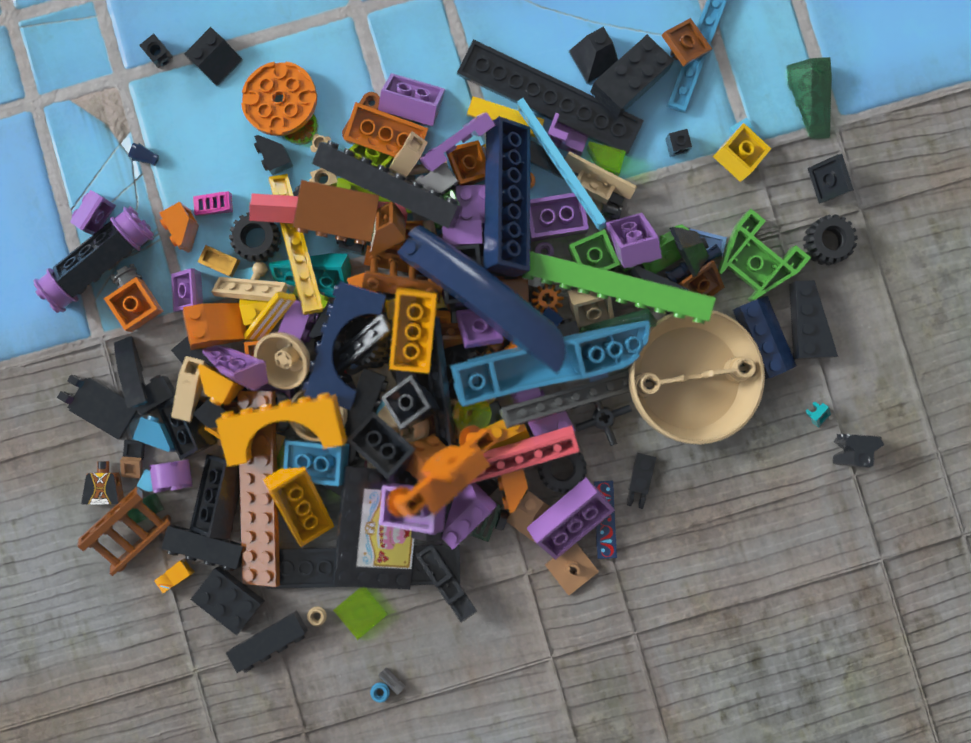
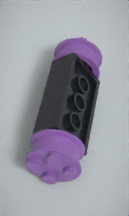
(92, 259)

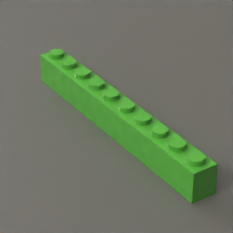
(621, 286)

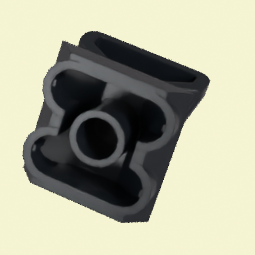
(857, 450)

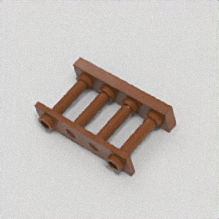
(389, 283)
(119, 513)

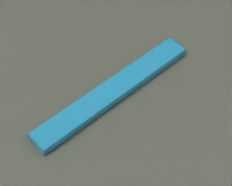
(561, 164)

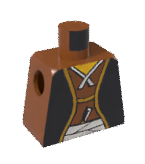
(102, 486)

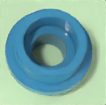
(380, 698)

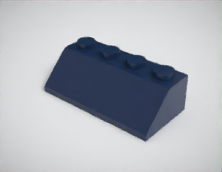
(765, 330)

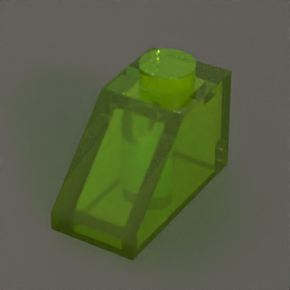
(606, 157)

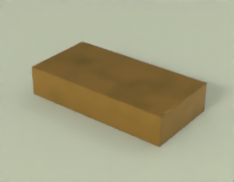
(218, 261)

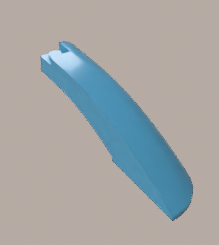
(516, 370)

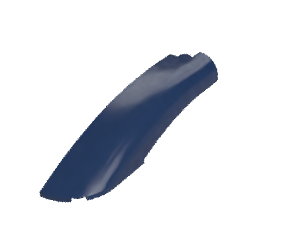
(485, 296)

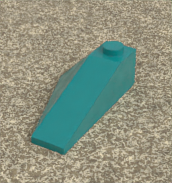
(327, 268)

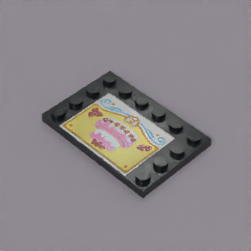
(366, 551)

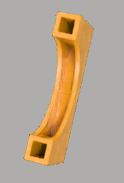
(318, 414)

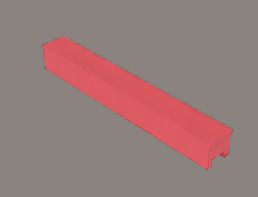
(283, 208)

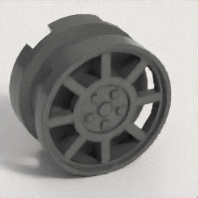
(125, 275)

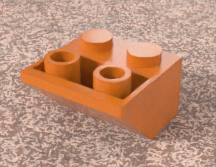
(181, 225)
(514, 486)

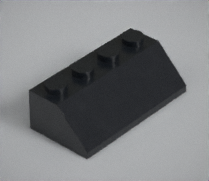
(216, 498)

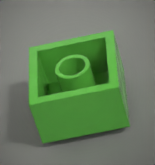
(595, 252)

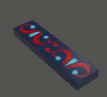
(606, 529)

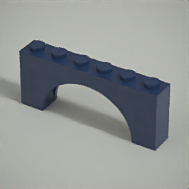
(348, 304)

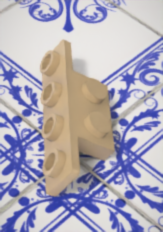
(597, 181)

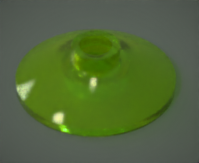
(480, 417)

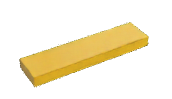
(495, 110)

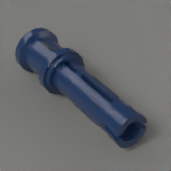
(683, 271)

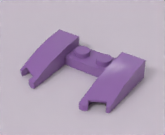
(476, 127)

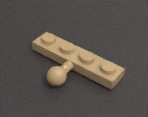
(249, 288)

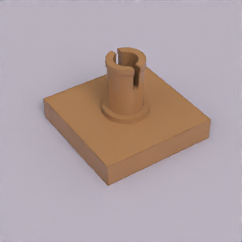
(572, 569)

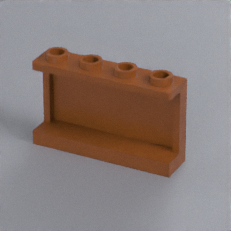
(335, 212)

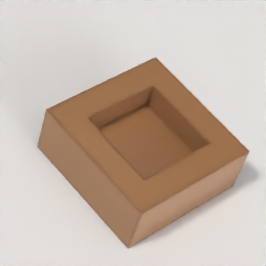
(131, 467)

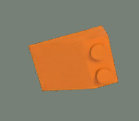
(213, 324)

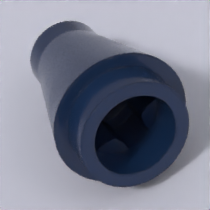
(142, 154)

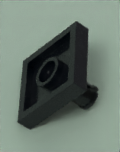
(830, 178)

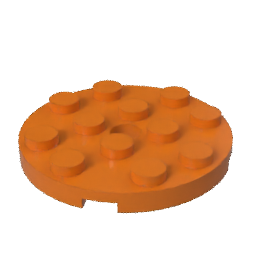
(279, 117)

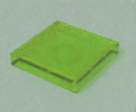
(360, 612)

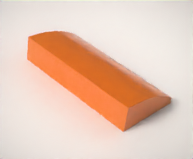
(380, 130)

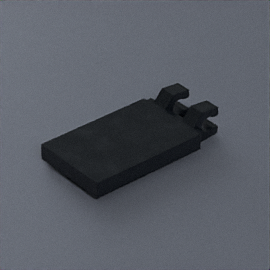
(99, 406)

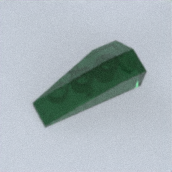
(811, 88)

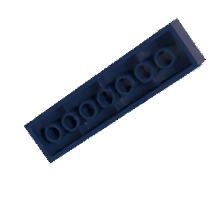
(507, 198)

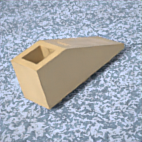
(188, 389)

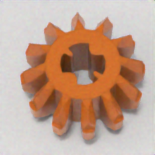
(551, 294)

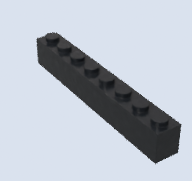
(387, 185)

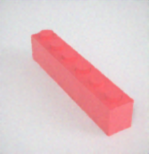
(529, 452)

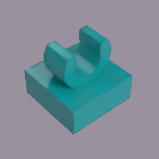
(820, 415)

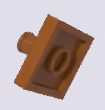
(686, 42)

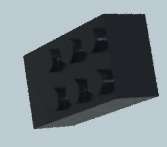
(631, 76)

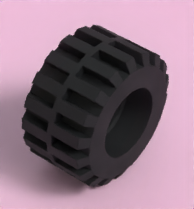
(845, 240)
(262, 252)
(377, 355)
(568, 484)

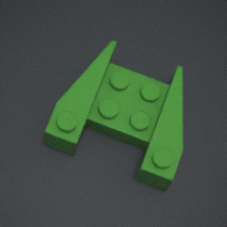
(755, 261)

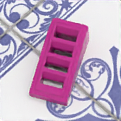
(228, 206)

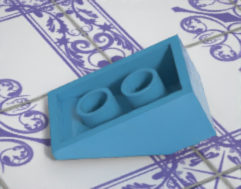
(322, 465)

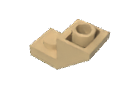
(408, 155)

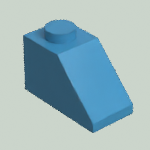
(153, 433)

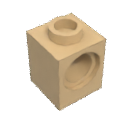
(317, 174)

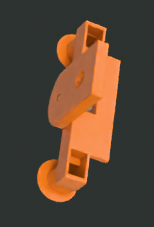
(445, 474)

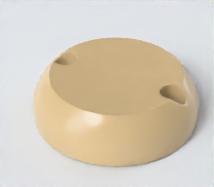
(697, 378)

